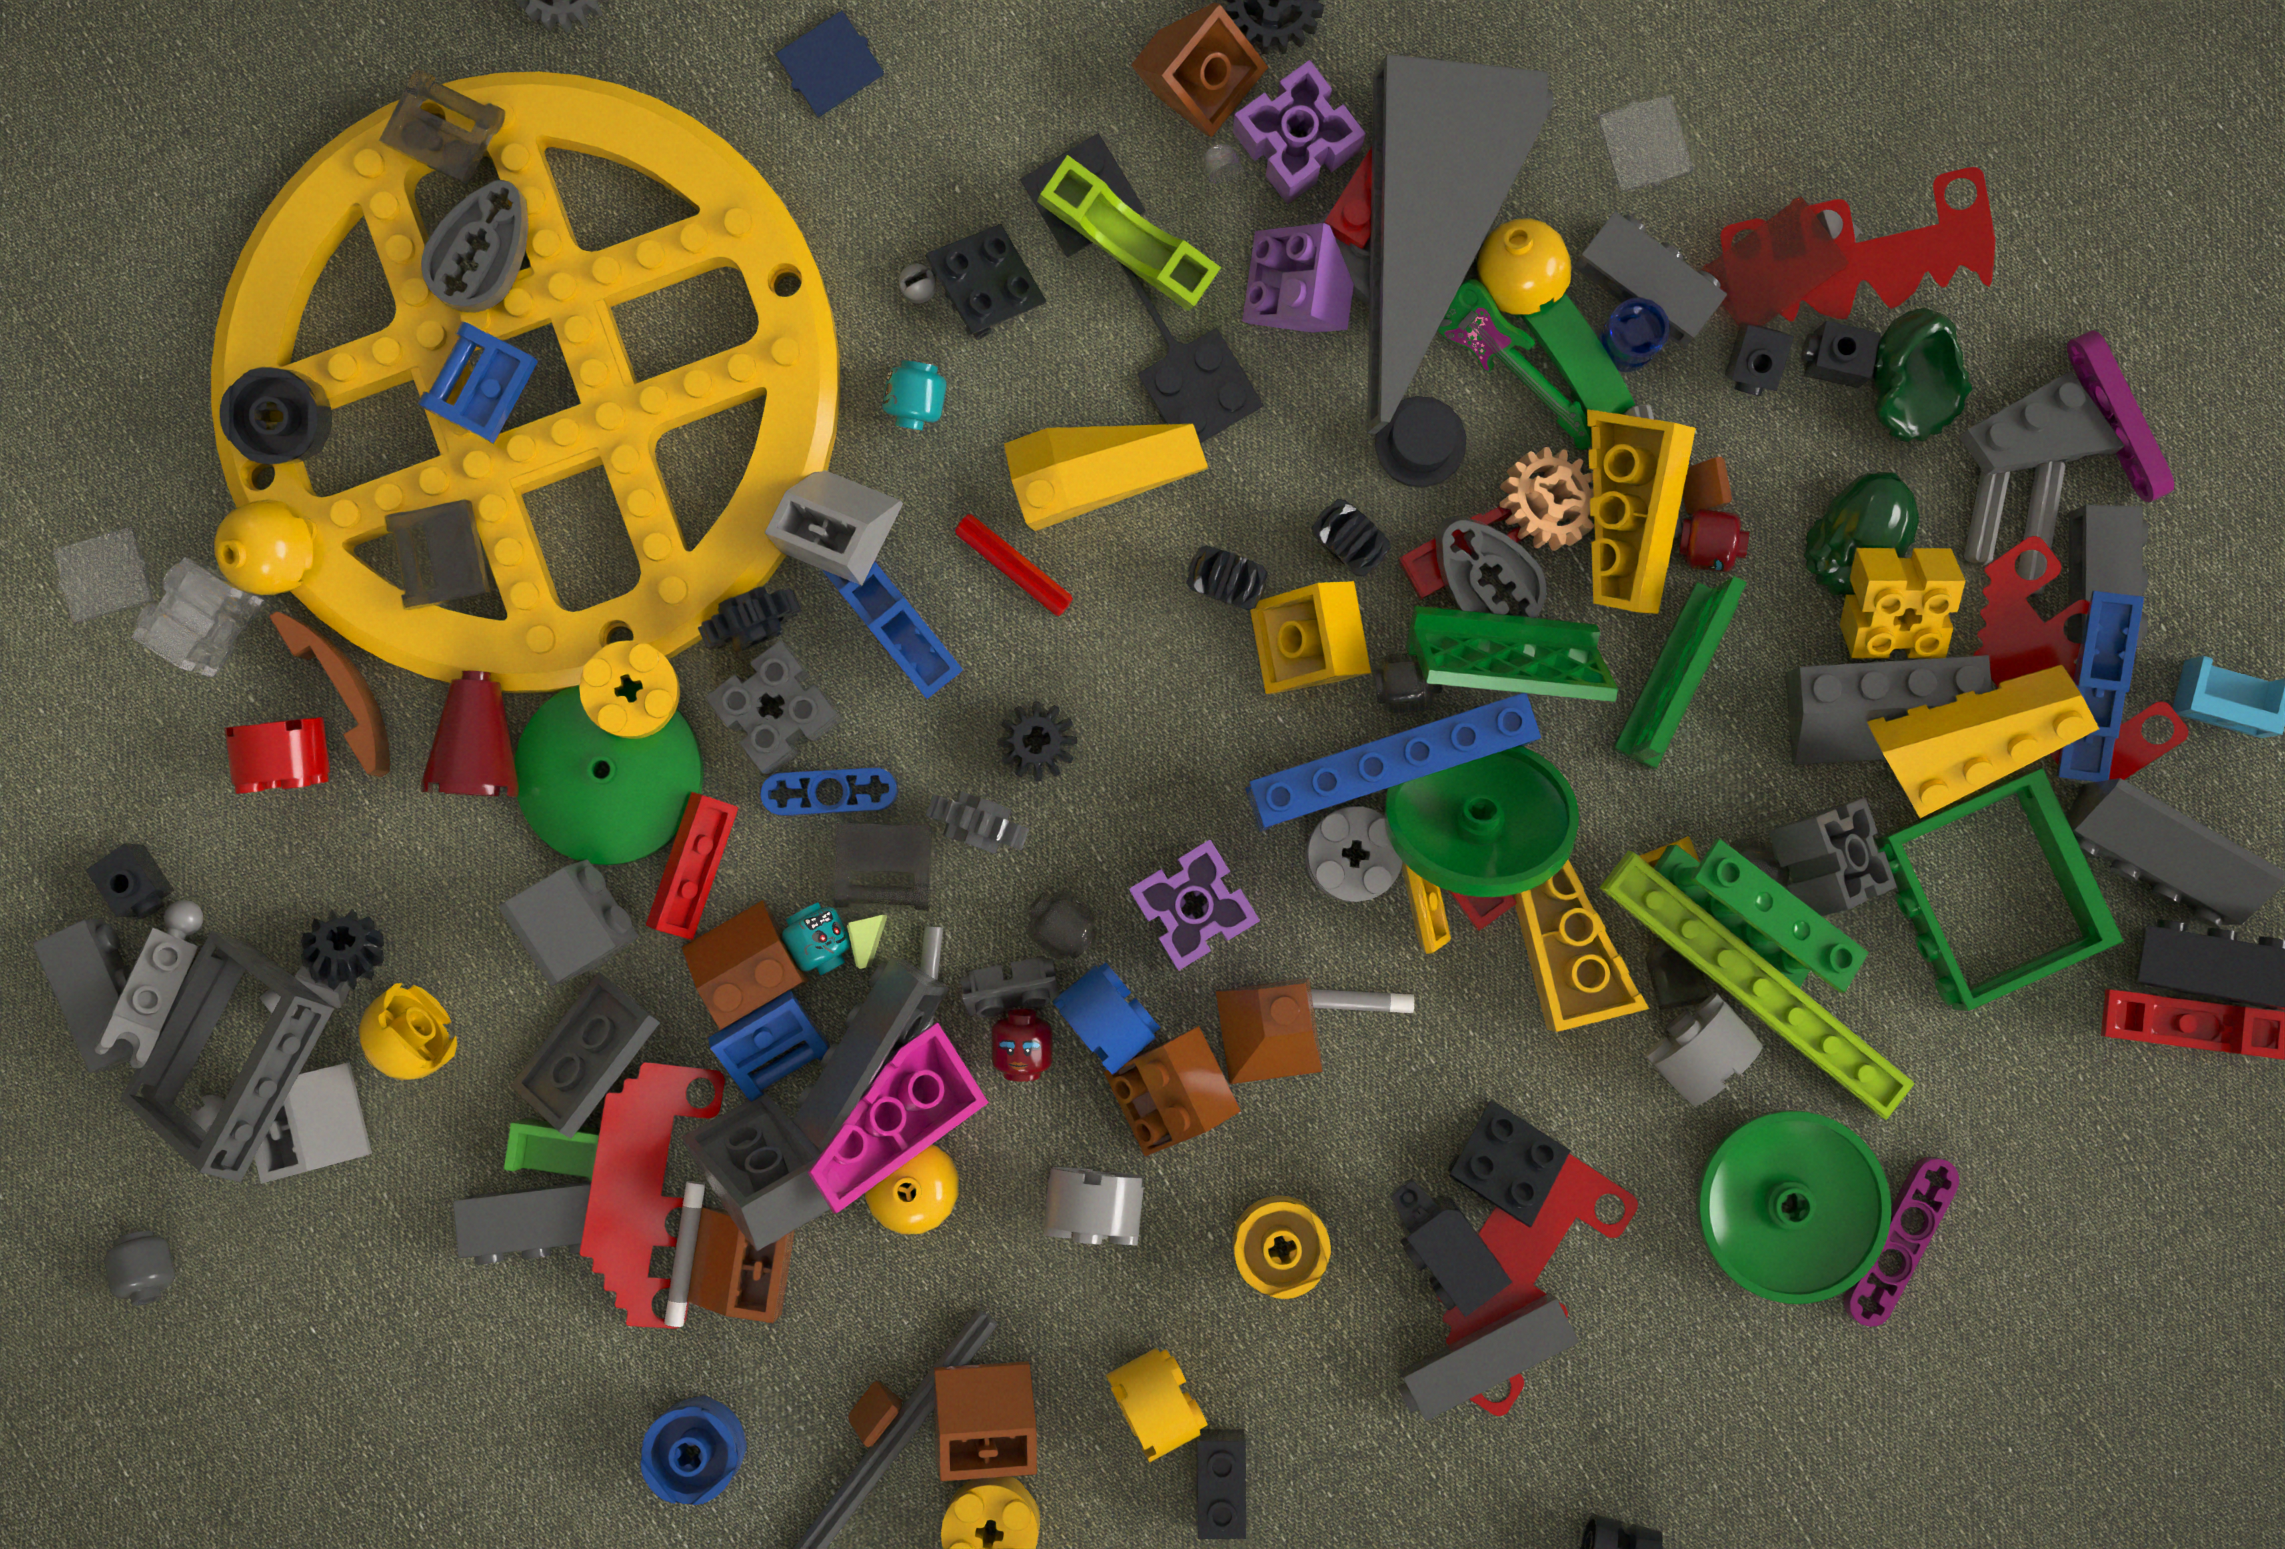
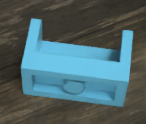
(2230, 699)

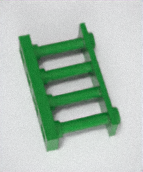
(1764, 915)

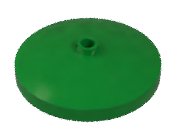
(613, 817)
(1485, 824)
(1835, 1216)

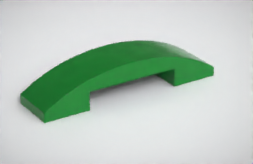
(1579, 357)

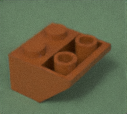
(1173, 1092)
(733, 1275)
(984, 1421)

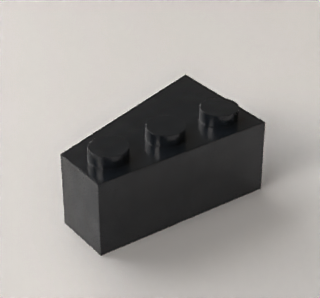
(2213, 964)

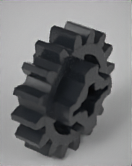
(1298, 12)
(749, 619)

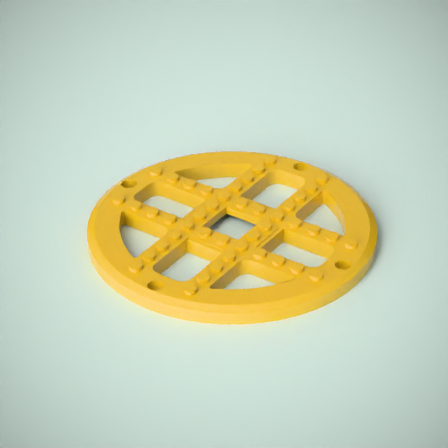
(618, 421)

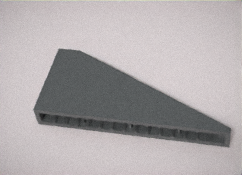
(1441, 168)

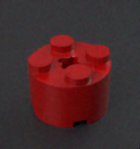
(277, 754)

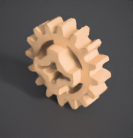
(1545, 500)

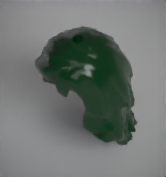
(1920, 375)
(1868, 513)

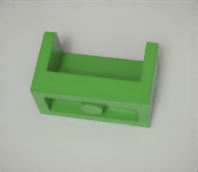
(542, 1148)

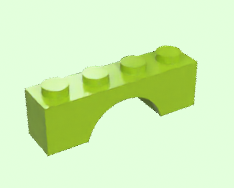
(1109, 223)

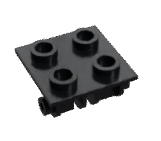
(985, 279)
(1509, 1163)

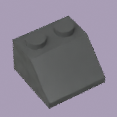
(569, 922)

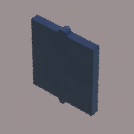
(829, 63)

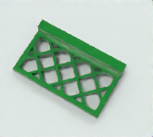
(1519, 651)
(1678, 671)

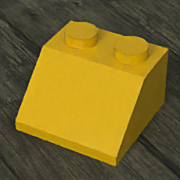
(1310, 637)

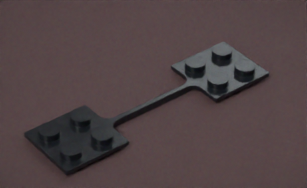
(1195, 380)

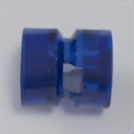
(1635, 333)

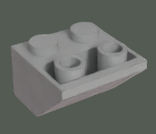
(833, 524)
(315, 1126)

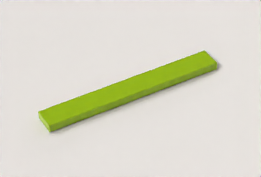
(1756, 984)

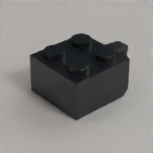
(1447, 1244)

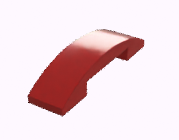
(2193, 1024)

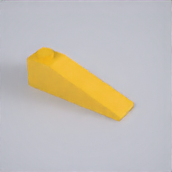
(1086, 468)

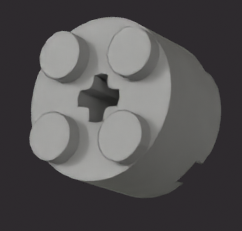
(1333, 872)
(1704, 1050)
(1093, 1205)

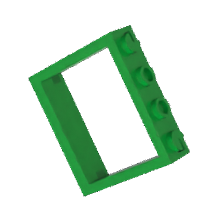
(2068, 867)

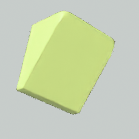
(865, 939)

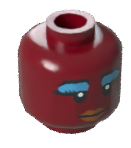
(1713, 540)
(1021, 1045)

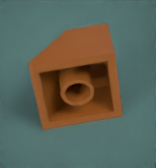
(742, 965)

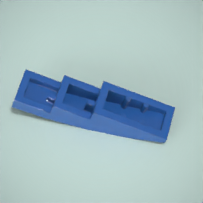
(899, 630)
(2103, 679)

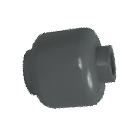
(139, 1267)

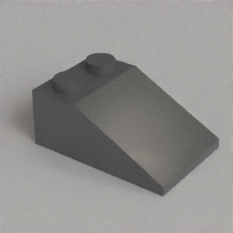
(759, 1169)

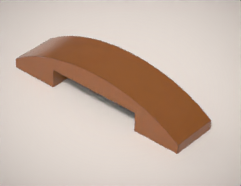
(368, 738)

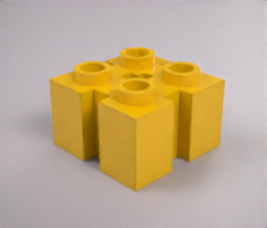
(1901, 602)

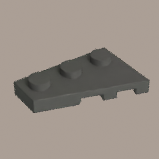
(2042, 428)

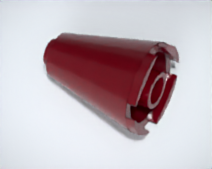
(472, 741)

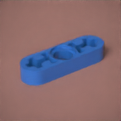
(794, 782)

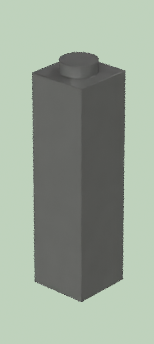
(1487, 1357)

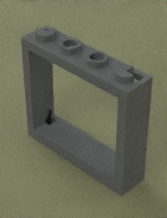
(264, 1077)

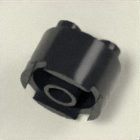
(247, 412)

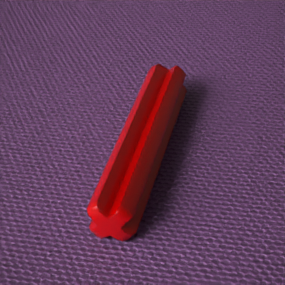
(1013, 564)

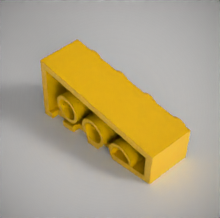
(1635, 505)
(1981, 736)
(1572, 957)

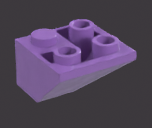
(1298, 280)

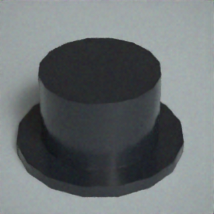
(1421, 442)

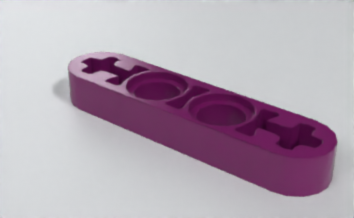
(2111, 394)
(1910, 1245)

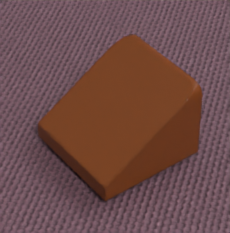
(1707, 486)
(874, 1412)

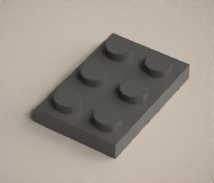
(584, 1055)

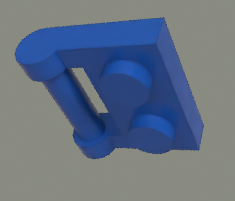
(490, 388)
(764, 1036)

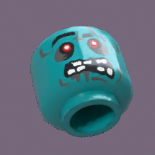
(914, 394)
(816, 938)

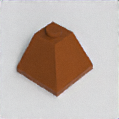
(1201, 67)
(1269, 1031)

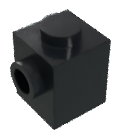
(1840, 354)
(1758, 358)
(130, 881)

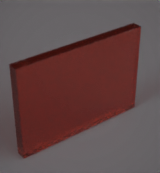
(1776, 264)

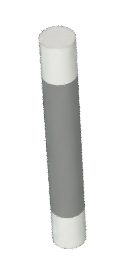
(1363, 1001)
(684, 1253)

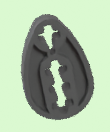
(452, 241)
(1490, 547)

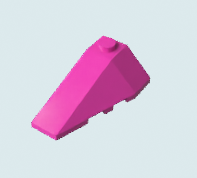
(902, 1113)

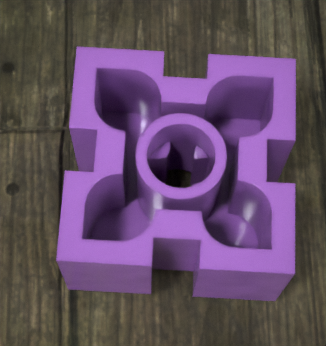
(1300, 105)
(1222, 912)

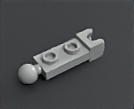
(153, 983)

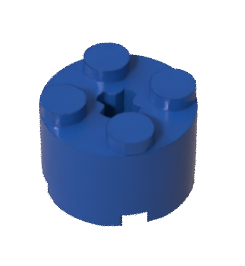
(1104, 1019)
(704, 1475)

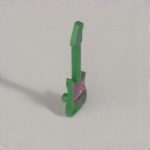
(1478, 326)

